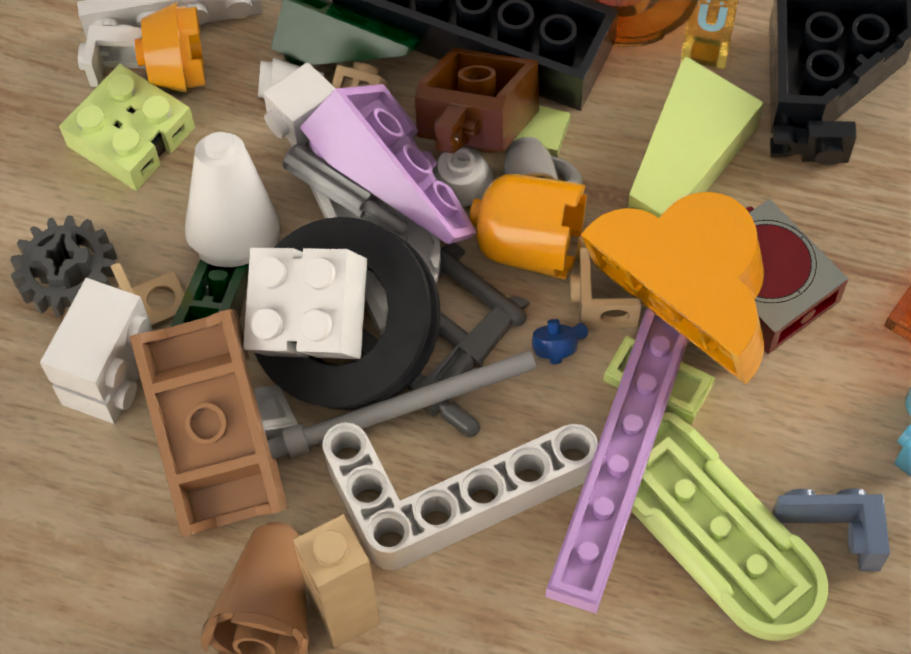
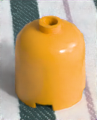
(530, 223)

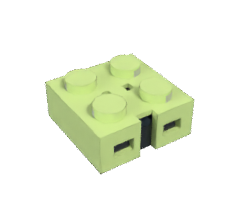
(127, 126)

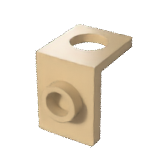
(166, 281)
(591, 309)

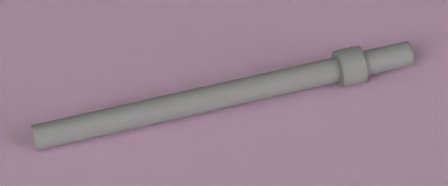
(298, 440)

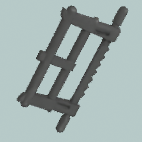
(470, 347)

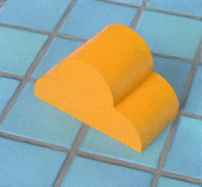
(692, 270)

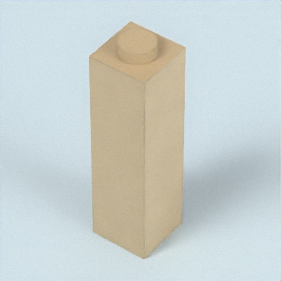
(338, 580)

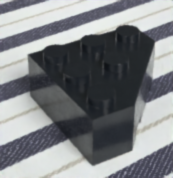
(832, 55)

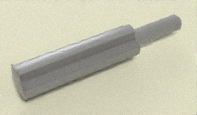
(339, 187)

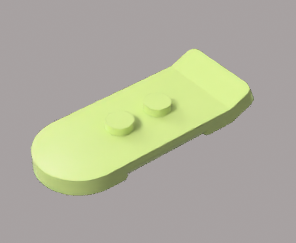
(727, 537)

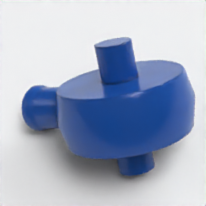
(557, 340)

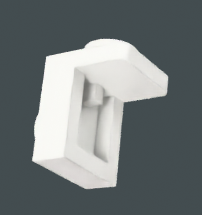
(107, 48)

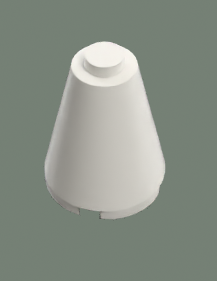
(228, 204)

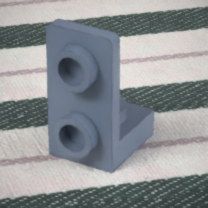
(854, 506)

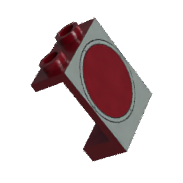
(797, 278)

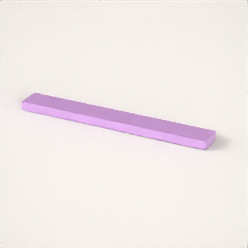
(617, 466)

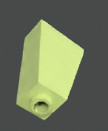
(694, 138)

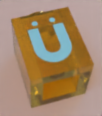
(710, 32)

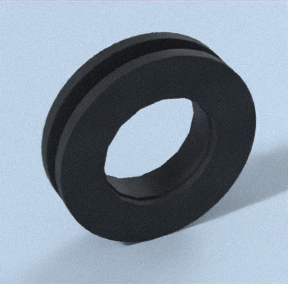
(409, 328)

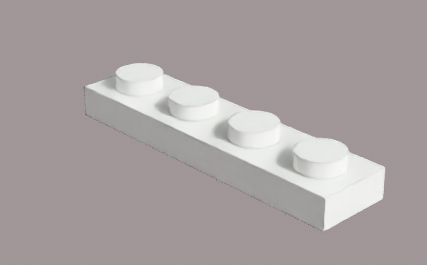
(131, 11)

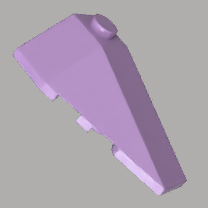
(372, 143)

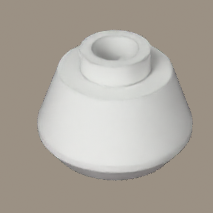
(464, 173)

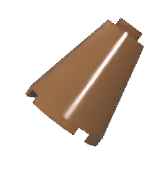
(262, 600)

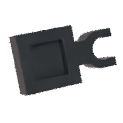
(820, 142)

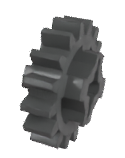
(61, 263)

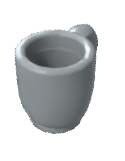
(531, 158)

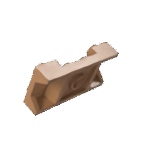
(208, 423)

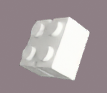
(306, 300)
(93, 351)

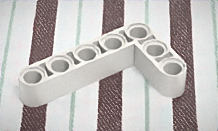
(450, 495)

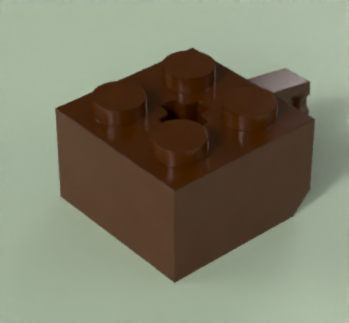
(476, 100)

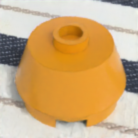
(172, 48)

